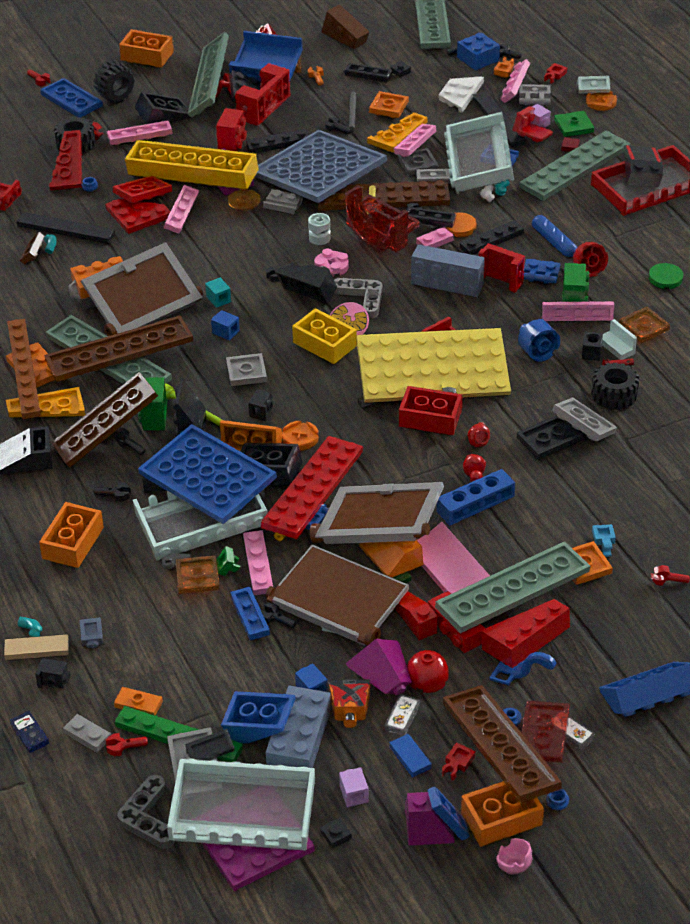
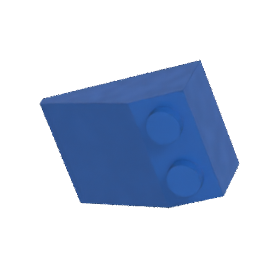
(256, 715)

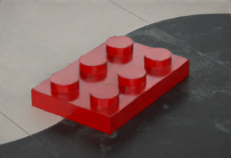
(142, 189)

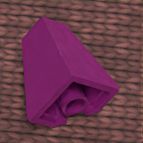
(383, 665)
(423, 823)

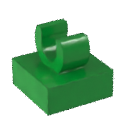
(227, 561)

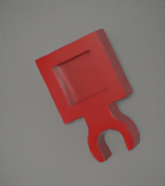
(555, 72)
(458, 759)

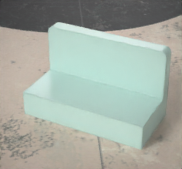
(593, 84)
(619, 341)

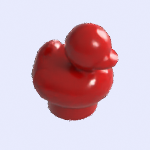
(479, 435)
(474, 466)

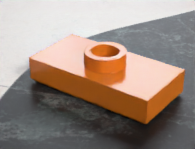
(138, 700)

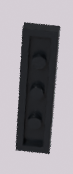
(276, 141)
(494, 236)

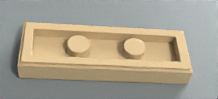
(36, 647)

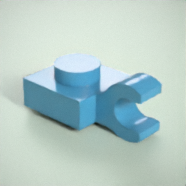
(604, 536)

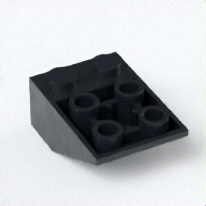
(188, 409)
(27, 451)

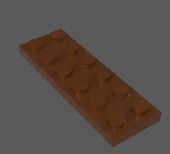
(104, 419)

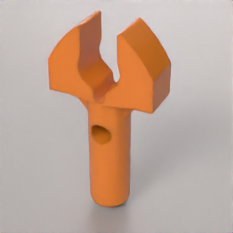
(317, 75)

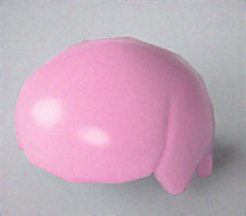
(515, 857)

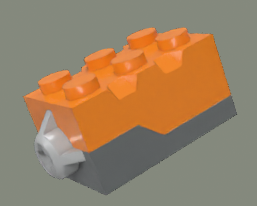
(81, 272)

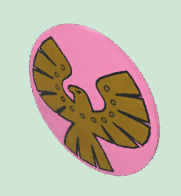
(352, 315)

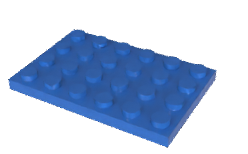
(207, 473)

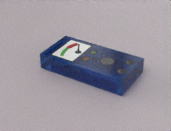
(29, 731)

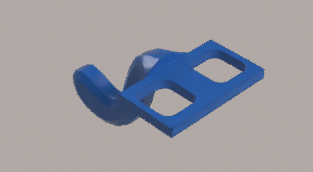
(523, 668)

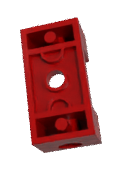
(263, 102)

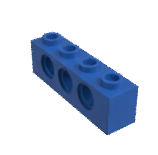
(475, 497)

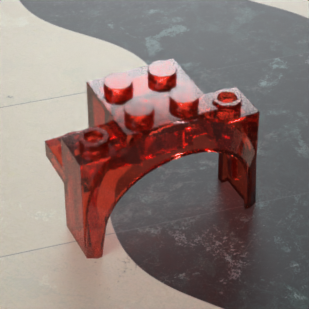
(387, 224)

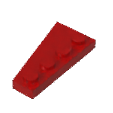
(68, 163)

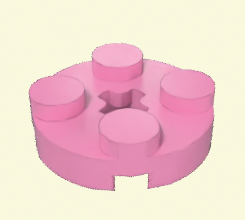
(333, 260)

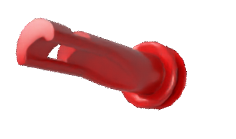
(619, 361)

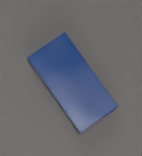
(410, 755)

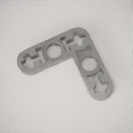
(369, 289)

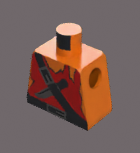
(349, 700)

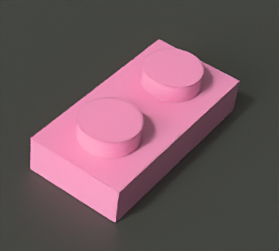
(436, 238)

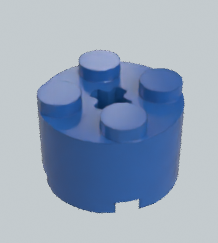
(538, 340)

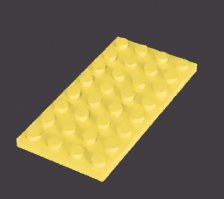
(433, 360)

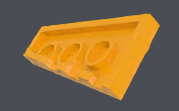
(397, 132)
(53, 404)

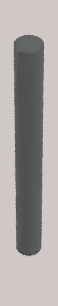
(352, 112)

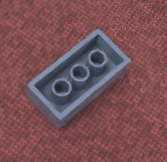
(447, 270)
(303, 731)

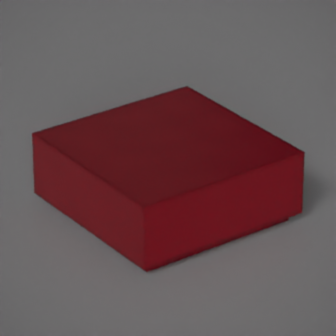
(569, 144)

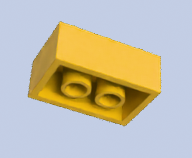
(324, 336)

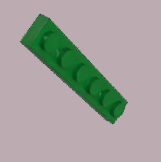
(159, 728)

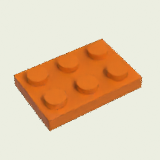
(41, 370)

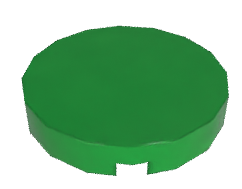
(666, 275)

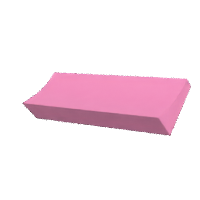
(449, 560)

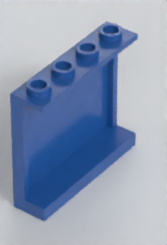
(264, 48)

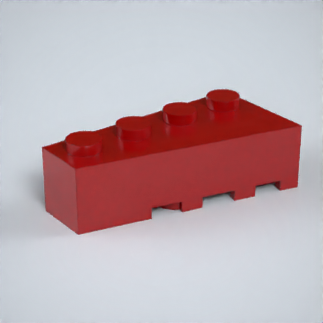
(526, 632)

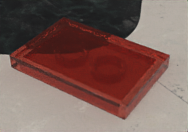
(546, 728)

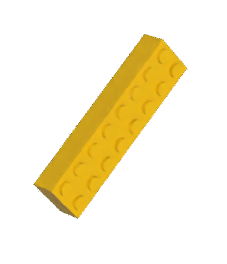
(192, 164)

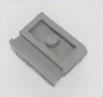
(283, 201)

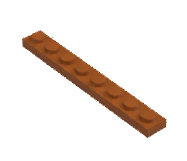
(23, 369)

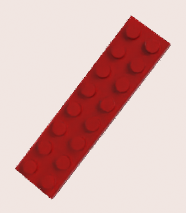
(311, 487)

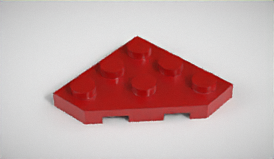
(137, 215)

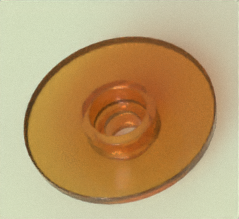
(244, 199)

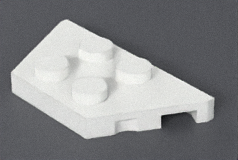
(460, 91)

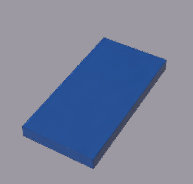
(71, 98)

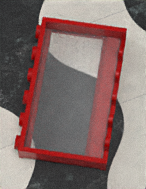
(632, 198)

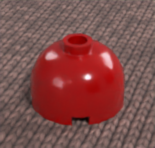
(593, 256)
(428, 671)

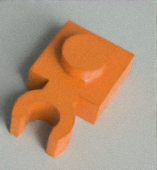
(504, 68)

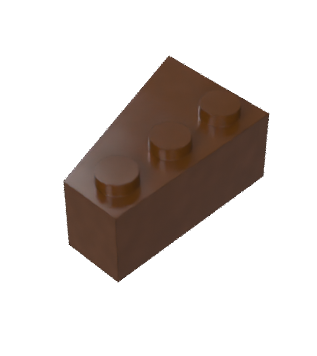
(344, 27)

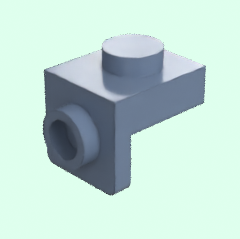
(91, 632)

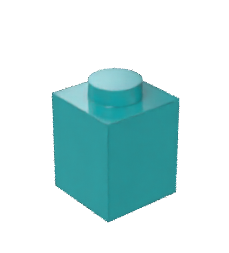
(218, 292)

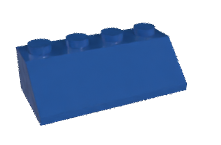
(648, 688)

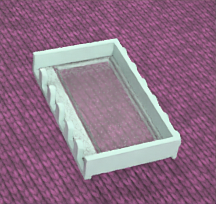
(478, 152)
(179, 527)
(242, 804)

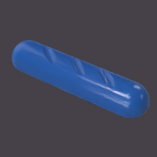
(554, 235)

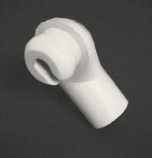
(487, 194)

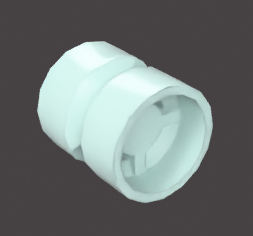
(319, 229)

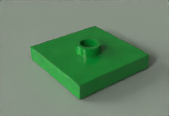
(574, 123)

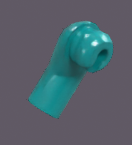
(500, 188)
(50, 240)
(32, 624)

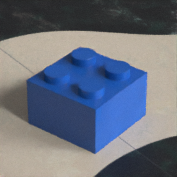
(478, 51)

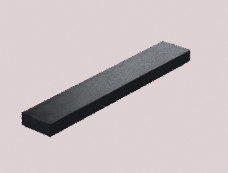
(488, 107)
(65, 227)

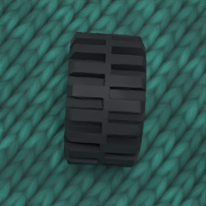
(114, 81)
(72, 124)
(615, 386)

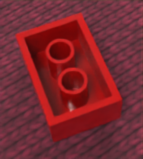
(430, 410)

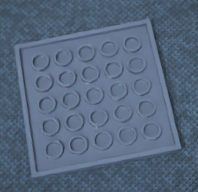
(319, 165)

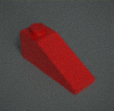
(417, 616)

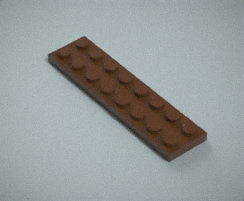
(395, 194)
(118, 348)
(502, 744)

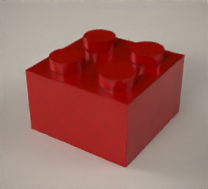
(231, 130)

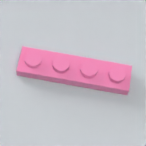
(515, 81)
(140, 132)
(414, 140)
(181, 209)
(578, 311)
(257, 562)

